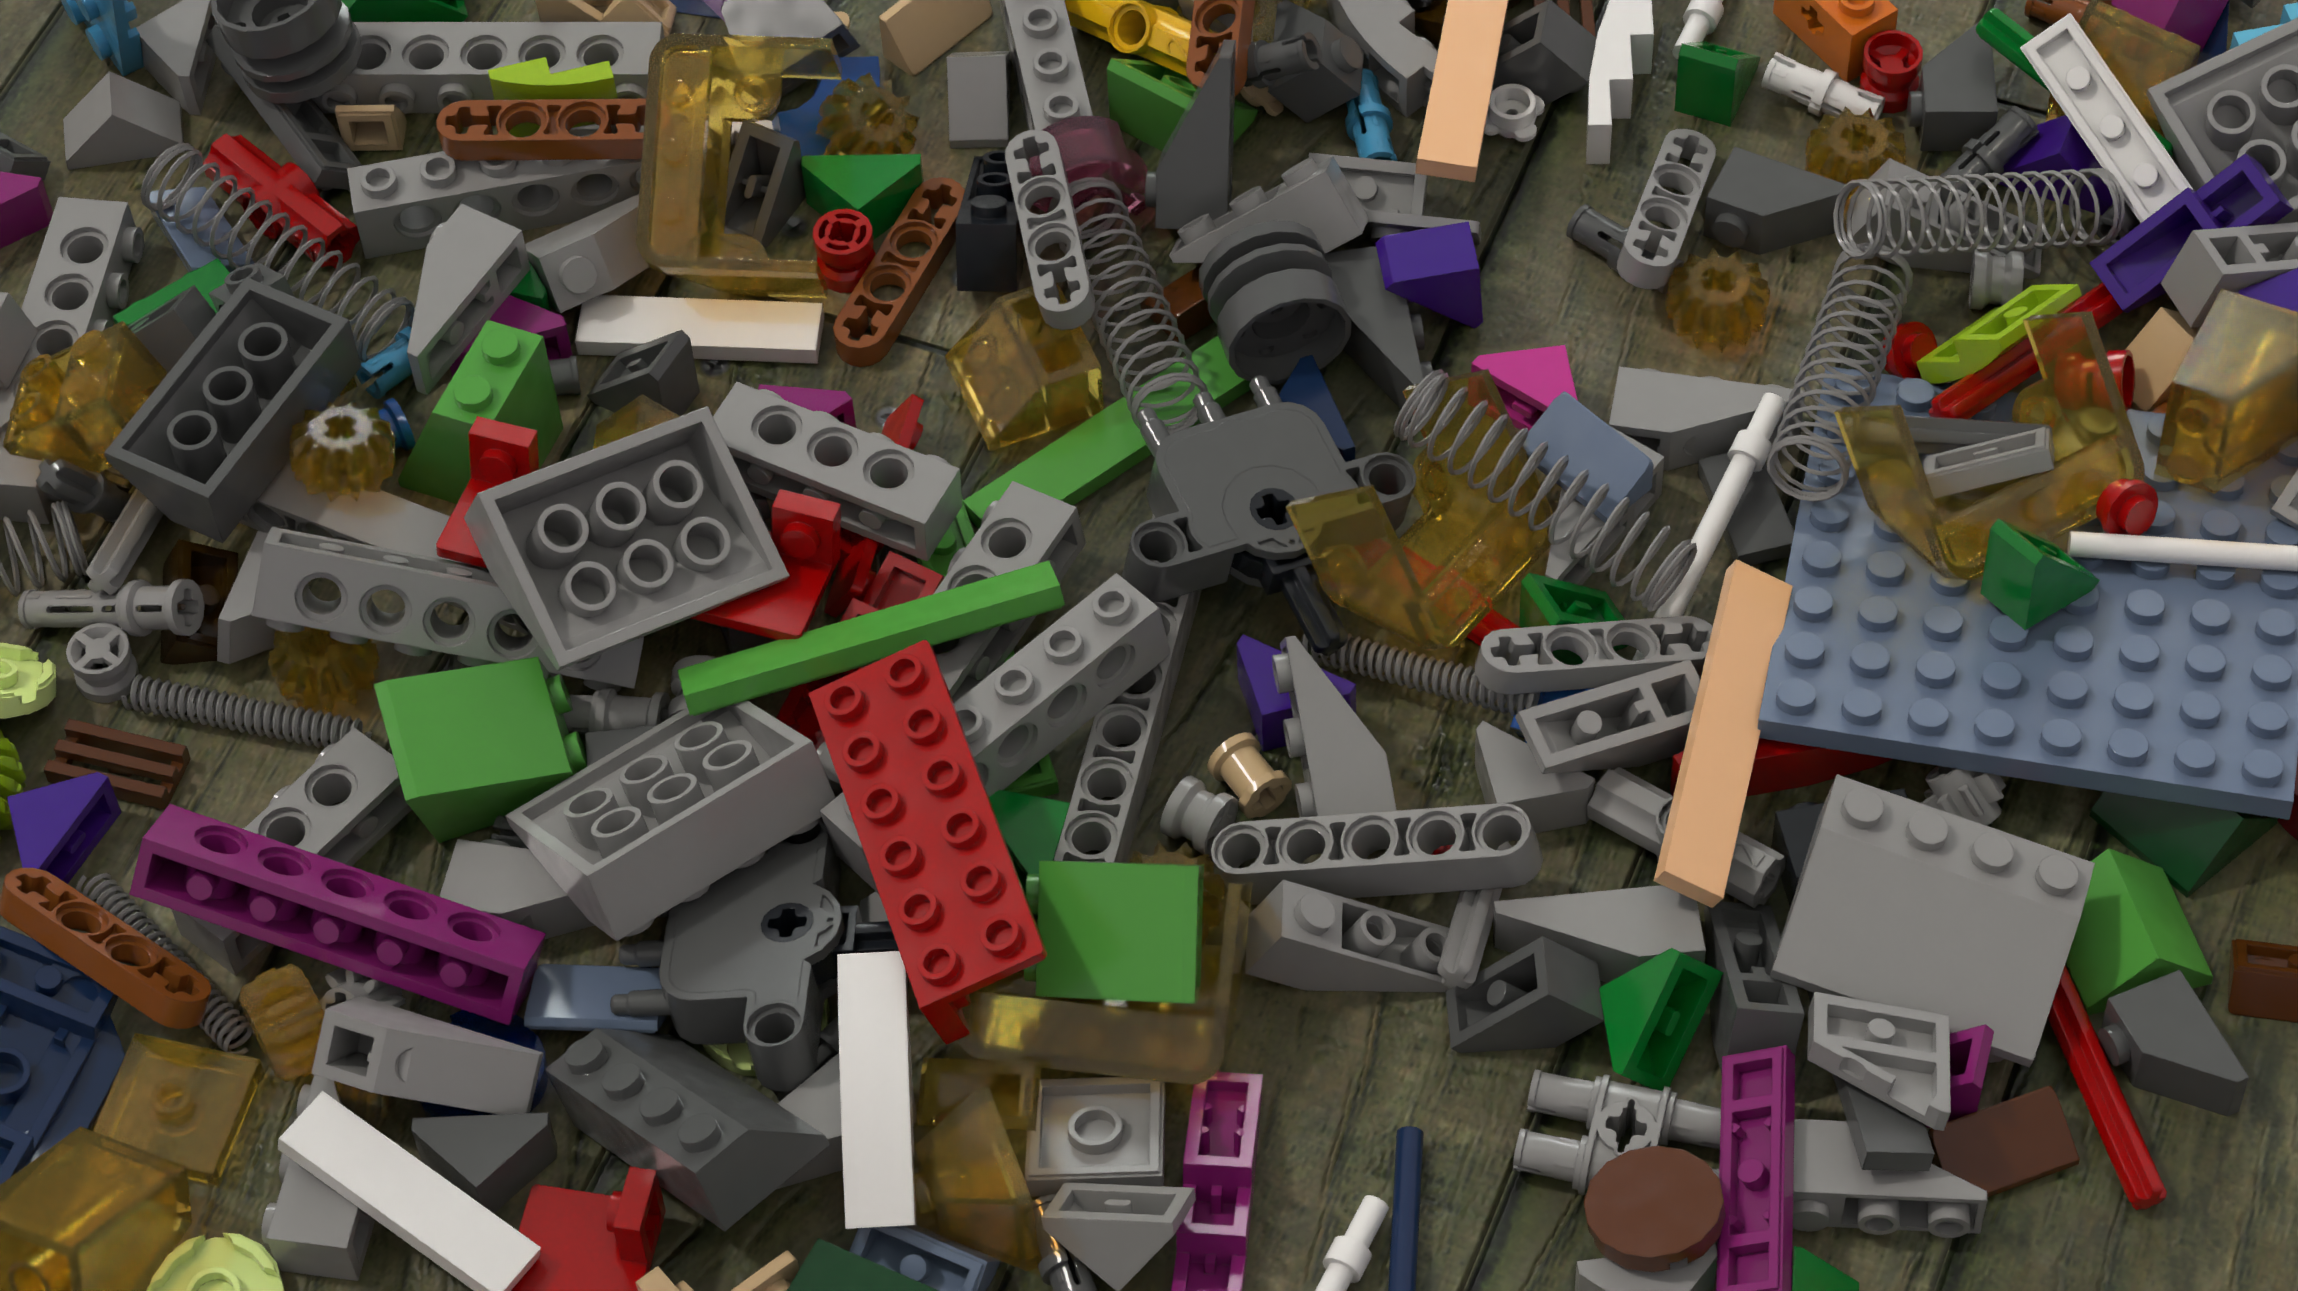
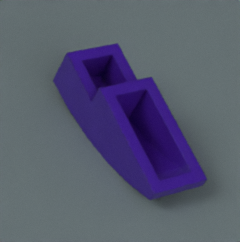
(2233, 198)

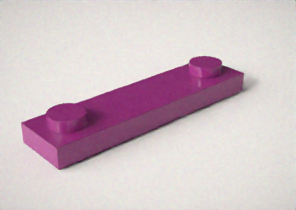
(1757, 1170)

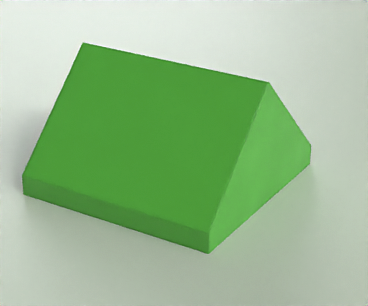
(1152, 98)
(2130, 932)

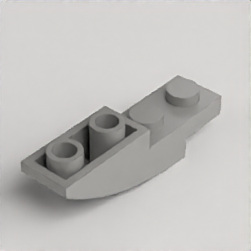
(1390, 48)

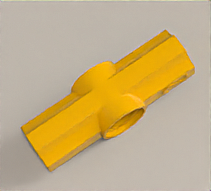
(1125, 24)

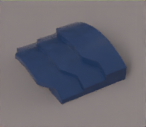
(53, 1050)

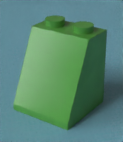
(499, 379)
(478, 741)
(1118, 930)

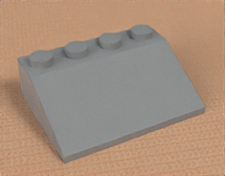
(2234, 108)
(625, 539)
(674, 813)
(1933, 916)

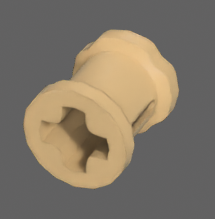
(1249, 775)

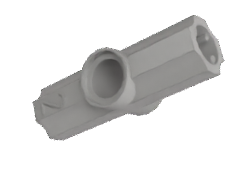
(1641, 815)

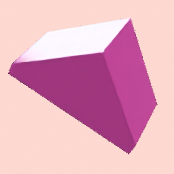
(1528, 380)

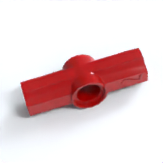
(288, 191)

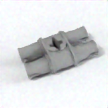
(1608, 1112)

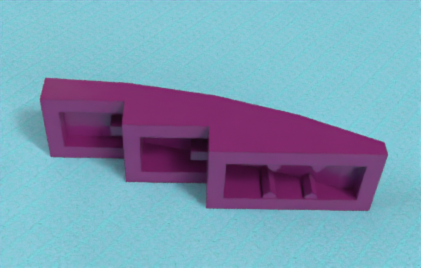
(1221, 1169)

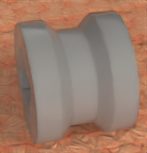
(1995, 278)
(105, 647)
(1197, 814)

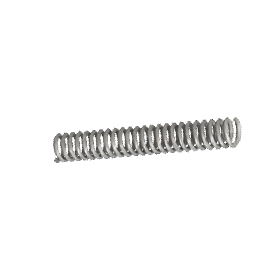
(1466, 677)
(298, 722)
(118, 908)

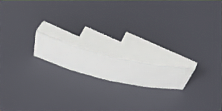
(1620, 51)
(876, 1090)

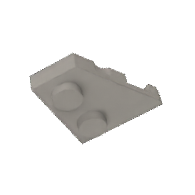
(1885, 1052)

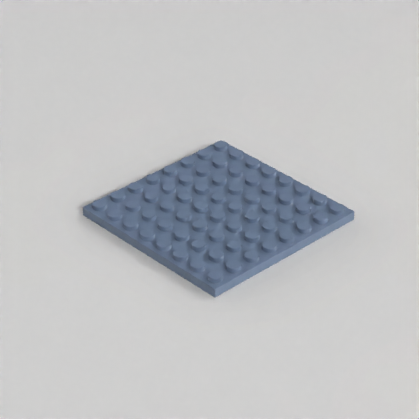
(2140, 689)

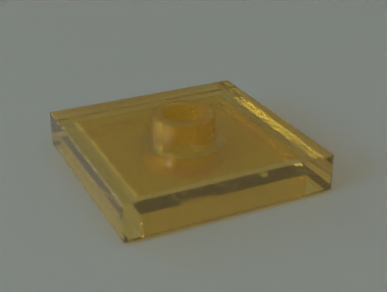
(180, 1103)

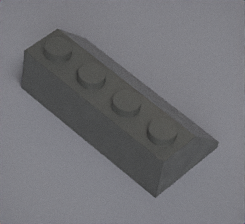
(229, 405)
(683, 1116)

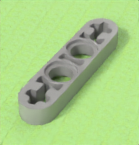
(1666, 207)
(1049, 228)
(1524, 662)

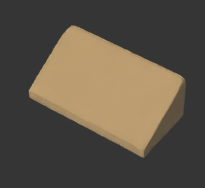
(923, 30)

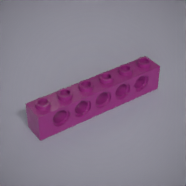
(337, 914)

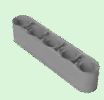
(1401, 870)

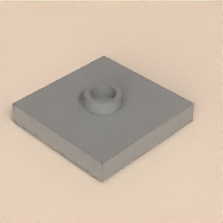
(1097, 1133)

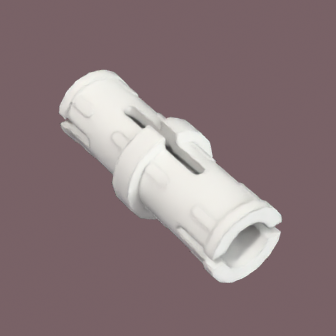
(1818, 89)

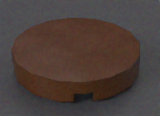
(1654, 1208)

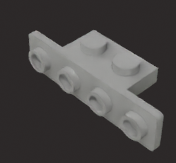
(1391, 196)

